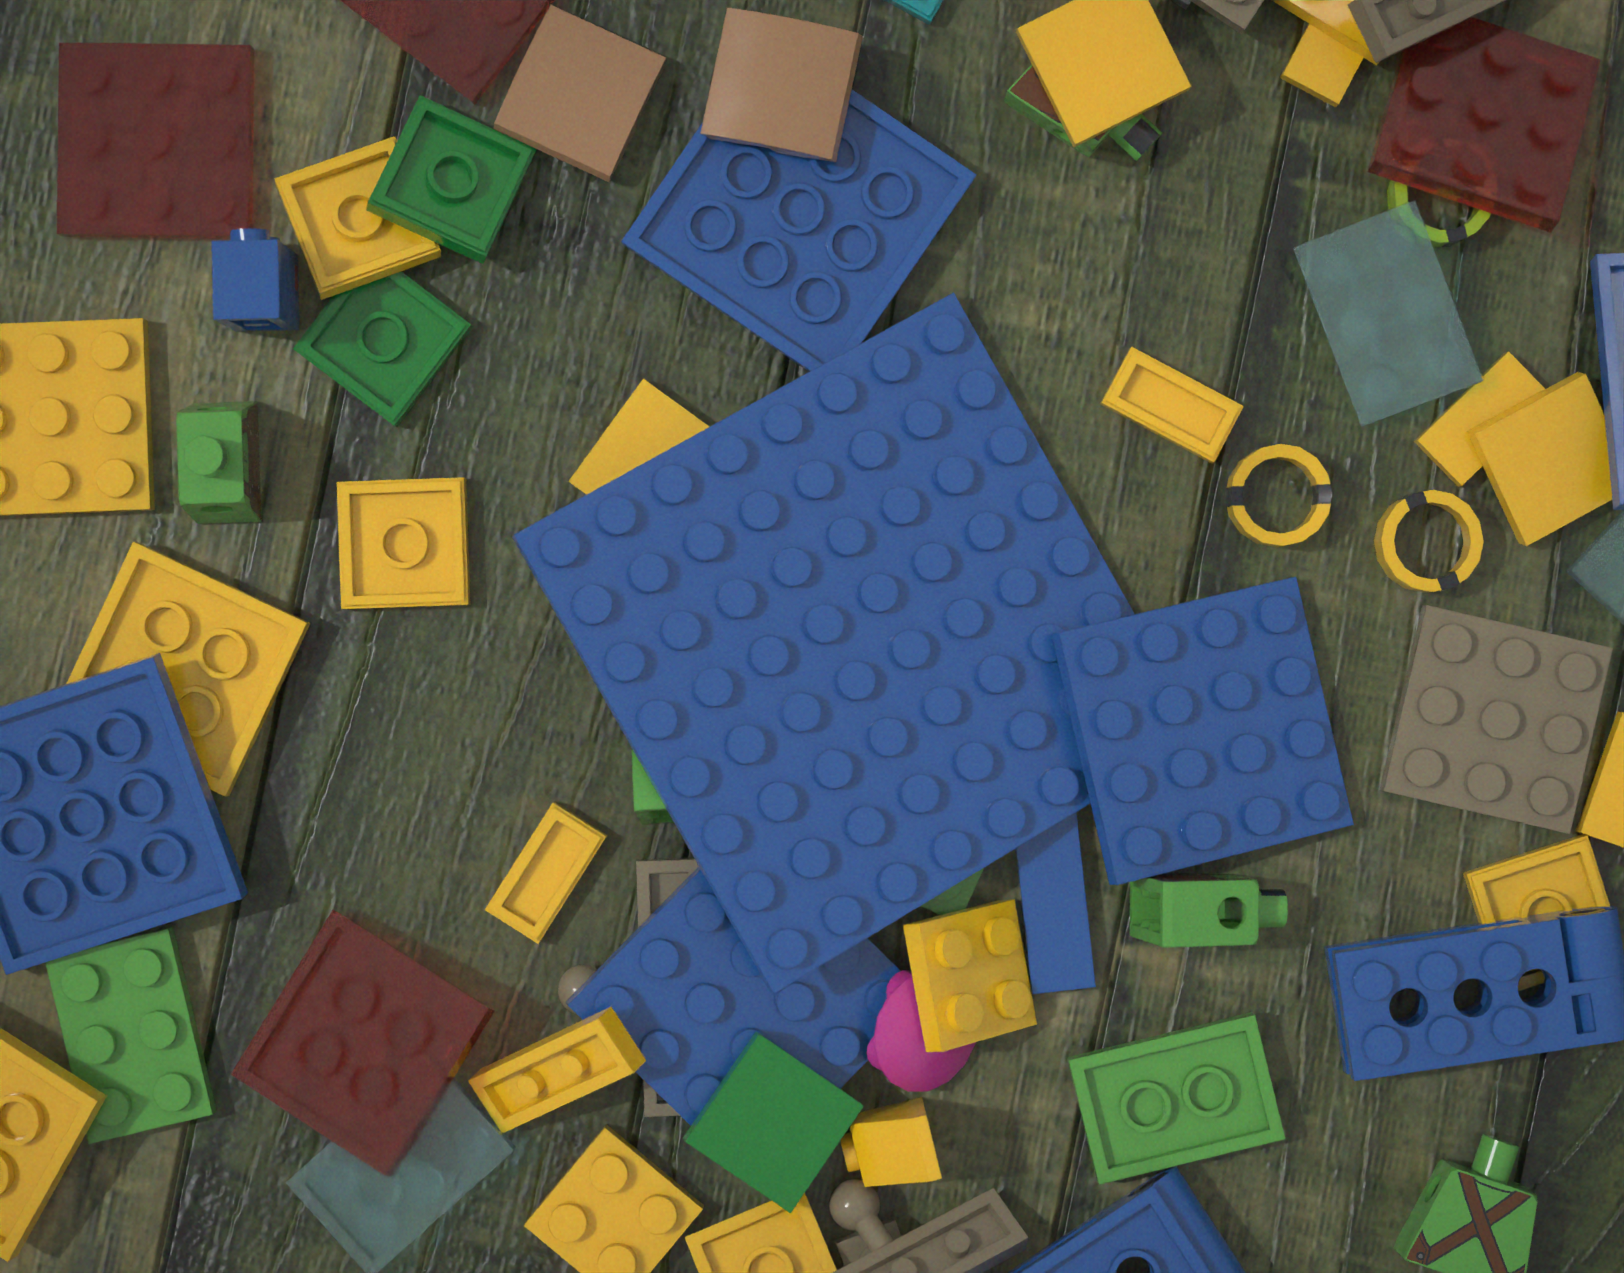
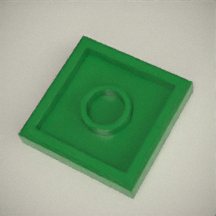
(451, 179)
(384, 342)
(773, 1122)

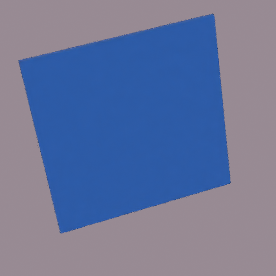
(840, 636)

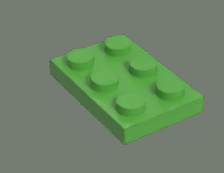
(132, 1033)
(1176, 1098)

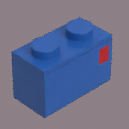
(255, 282)

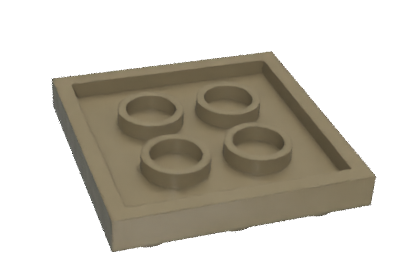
(1496, 719)

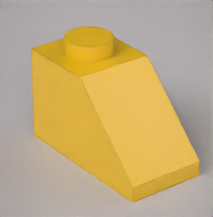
(892, 1145)

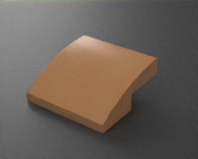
(781, 84)
(579, 93)

